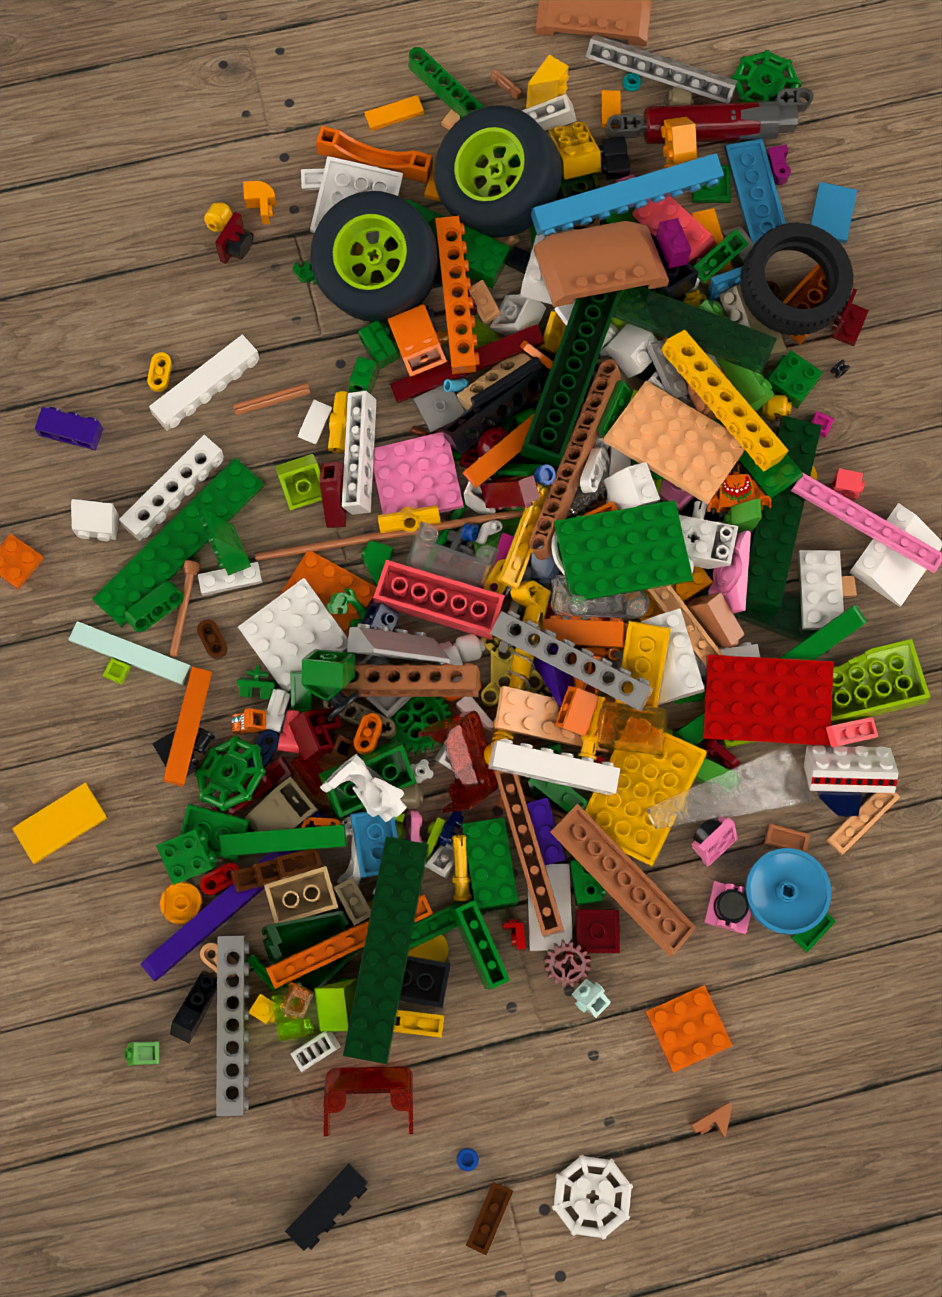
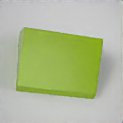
(335, 1005)

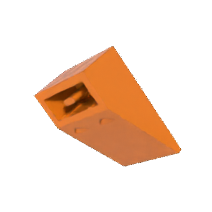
(417, 340)

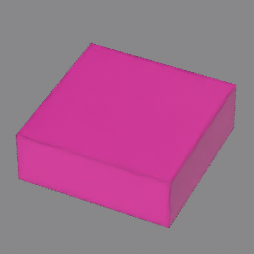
(824, 420)

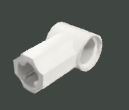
(276, 710)

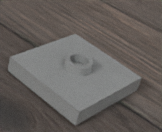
(438, 408)

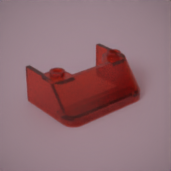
(465, 748)
(368, 1080)

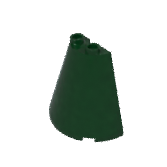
(293, 936)

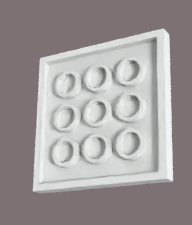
(346, 178)
(291, 630)

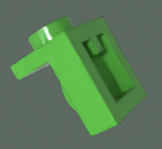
(142, 1053)

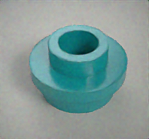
(631, 77)

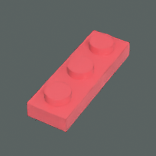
(852, 732)

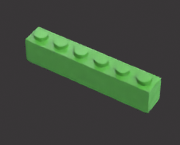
(748, 383)

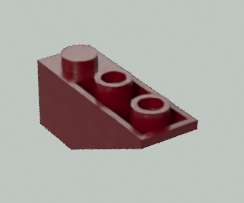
(331, 491)

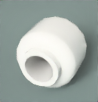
(469, 647)

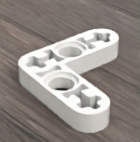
(595, 470)

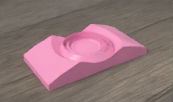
(733, 579)

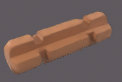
(506, 84)

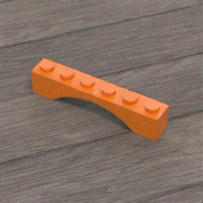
(337, 144)

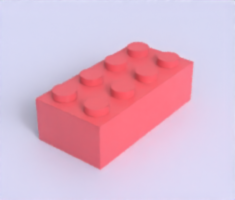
(698, 237)

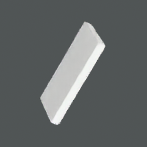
(560, 881)

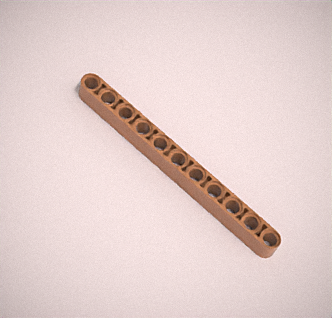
(570, 465)

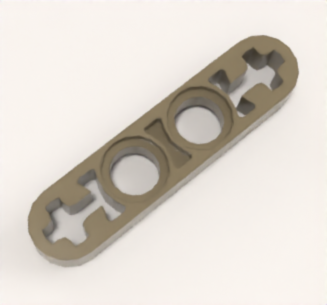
(361, 711)

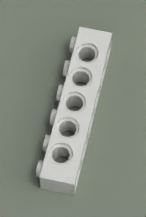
(202, 448)
(359, 453)

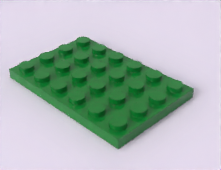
(623, 550)

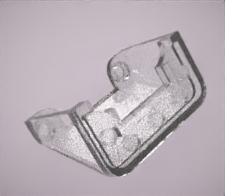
(447, 562)
(621, 606)

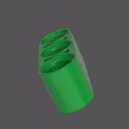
(154, 606)

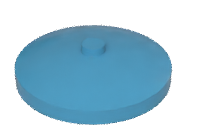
(788, 891)

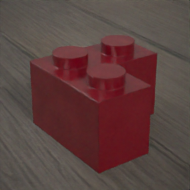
(312, 732)

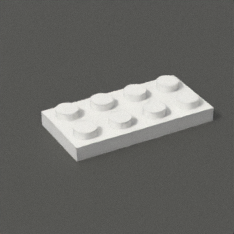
(820, 587)

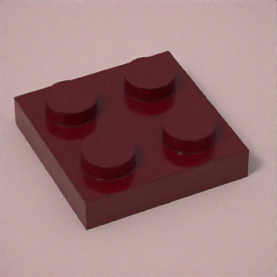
(598, 931)

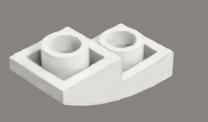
(315, 422)

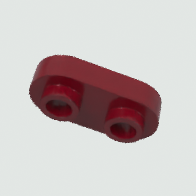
(716, 750)

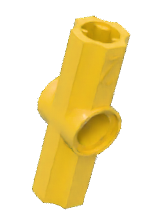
(337, 423)
(396, 520)

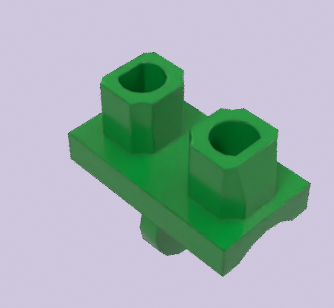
(247, 684)

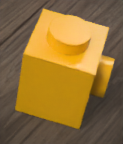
(263, 1010)

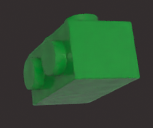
(585, 886)

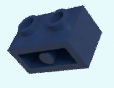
(380, 615)

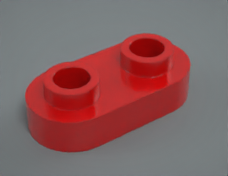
(220, 877)

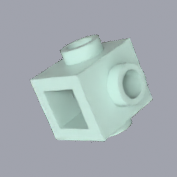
(591, 998)

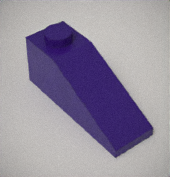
(554, 678)

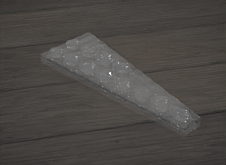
(753, 787)

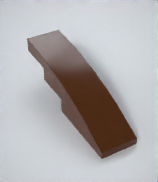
(276, 869)

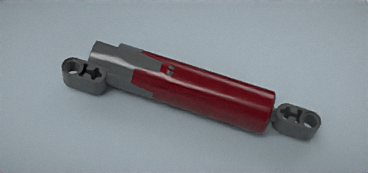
(719, 120)

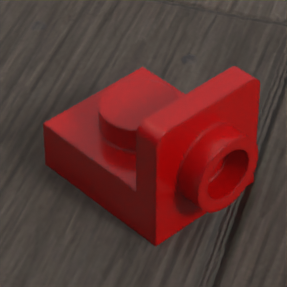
(518, 937)

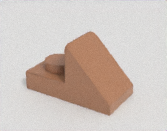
(719, 1117)

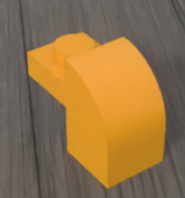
(260, 195)

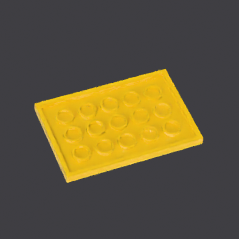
(642, 784)

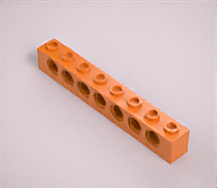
(446, 228)

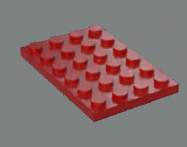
(768, 699)

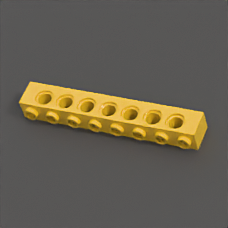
(724, 400)

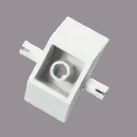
(712, 539)

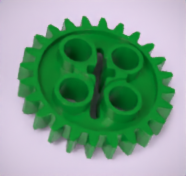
(408, 710)

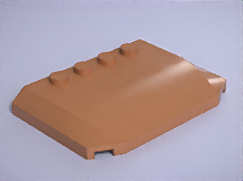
(596, 17)
(599, 261)

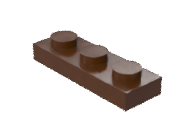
(489, 1218)

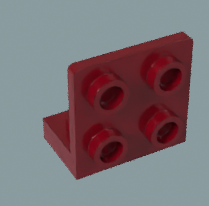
(849, 322)

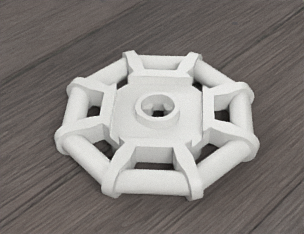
(601, 1207)

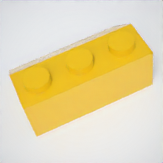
(547, 82)

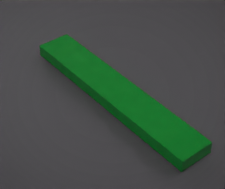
(283, 840)

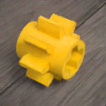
(694, 298)

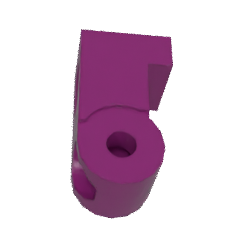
(779, 168)

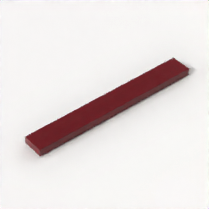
(488, 356)

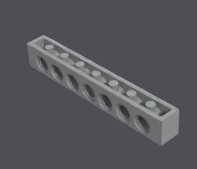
(661, 69)
(504, 630)
(224, 1104)

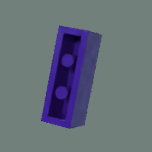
(69, 428)
(543, 823)

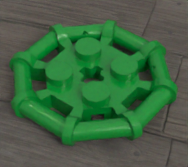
(768, 70)
(236, 780)

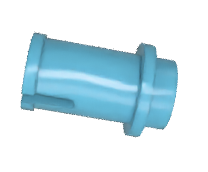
(455, 385)

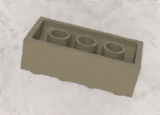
(738, 312)

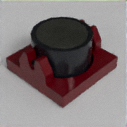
(234, 239)

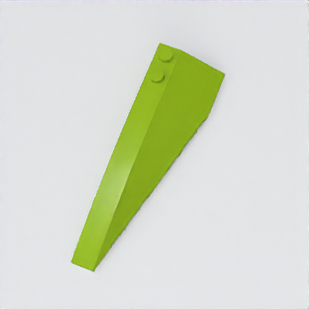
(875, 684)

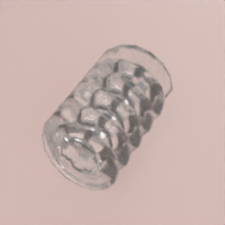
(582, 500)

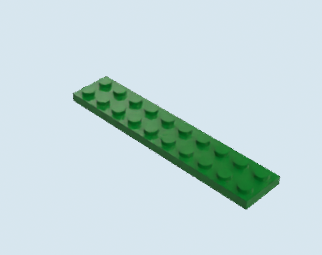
(177, 541)

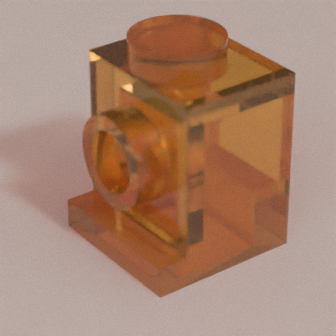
(304, 998)

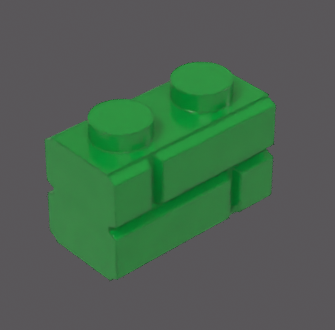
(378, 344)

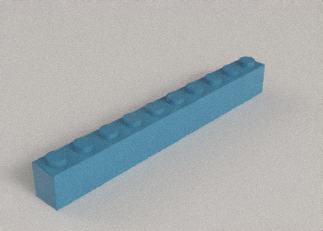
(627, 194)

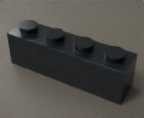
(326, 1207)

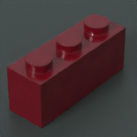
(510, 492)

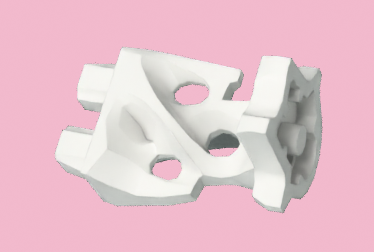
(371, 788)

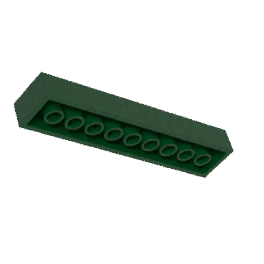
(569, 378)
(777, 530)
(386, 950)

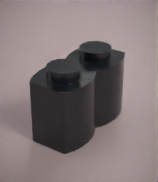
(614, 157)

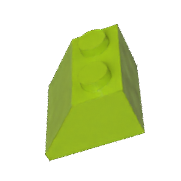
(300, 481)

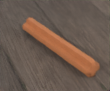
(271, 398)

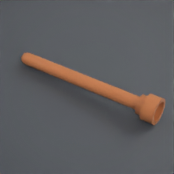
(191, 569)

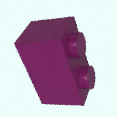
(673, 243)

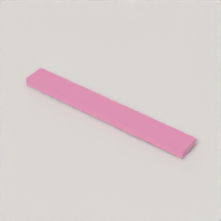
(868, 523)

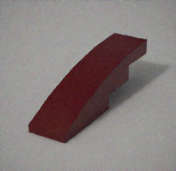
(275, 775)

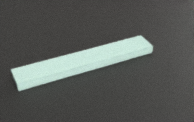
(129, 653)

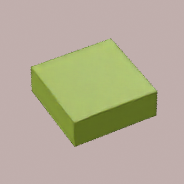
(116, 671)

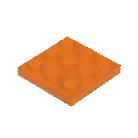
(688, 1028)

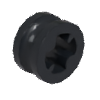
(840, 369)

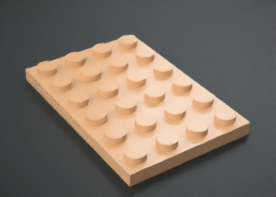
(675, 442)

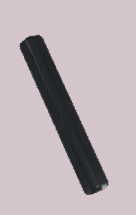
(506, 382)

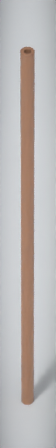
(383, 536)

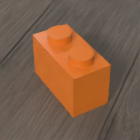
(576, 711)

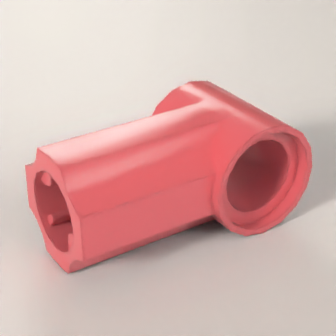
(286, 740)

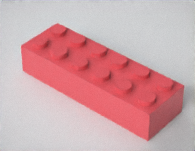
(438, 599)

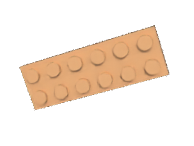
(534, 717)

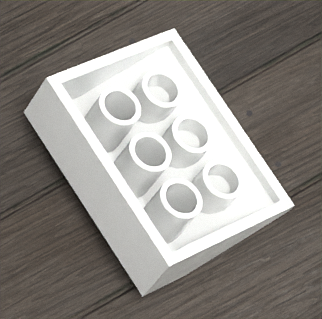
(888, 570)
(681, 670)

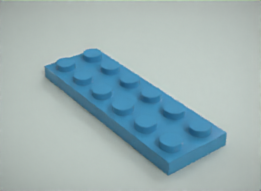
(754, 187)

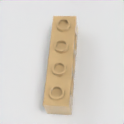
(490, 377)

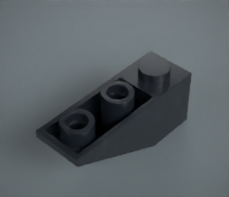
(194, 1007)

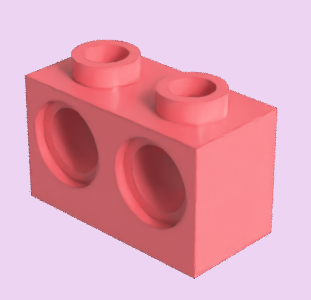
(848, 483)

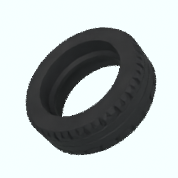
(820, 247)

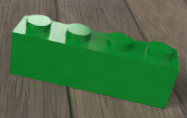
(480, 945)

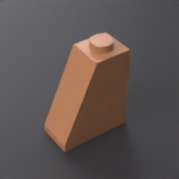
(716, 619)

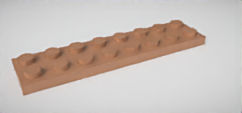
(623, 880)

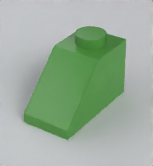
(744, 515)

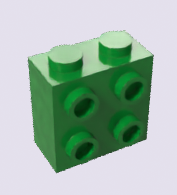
(793, 378)
(187, 855)

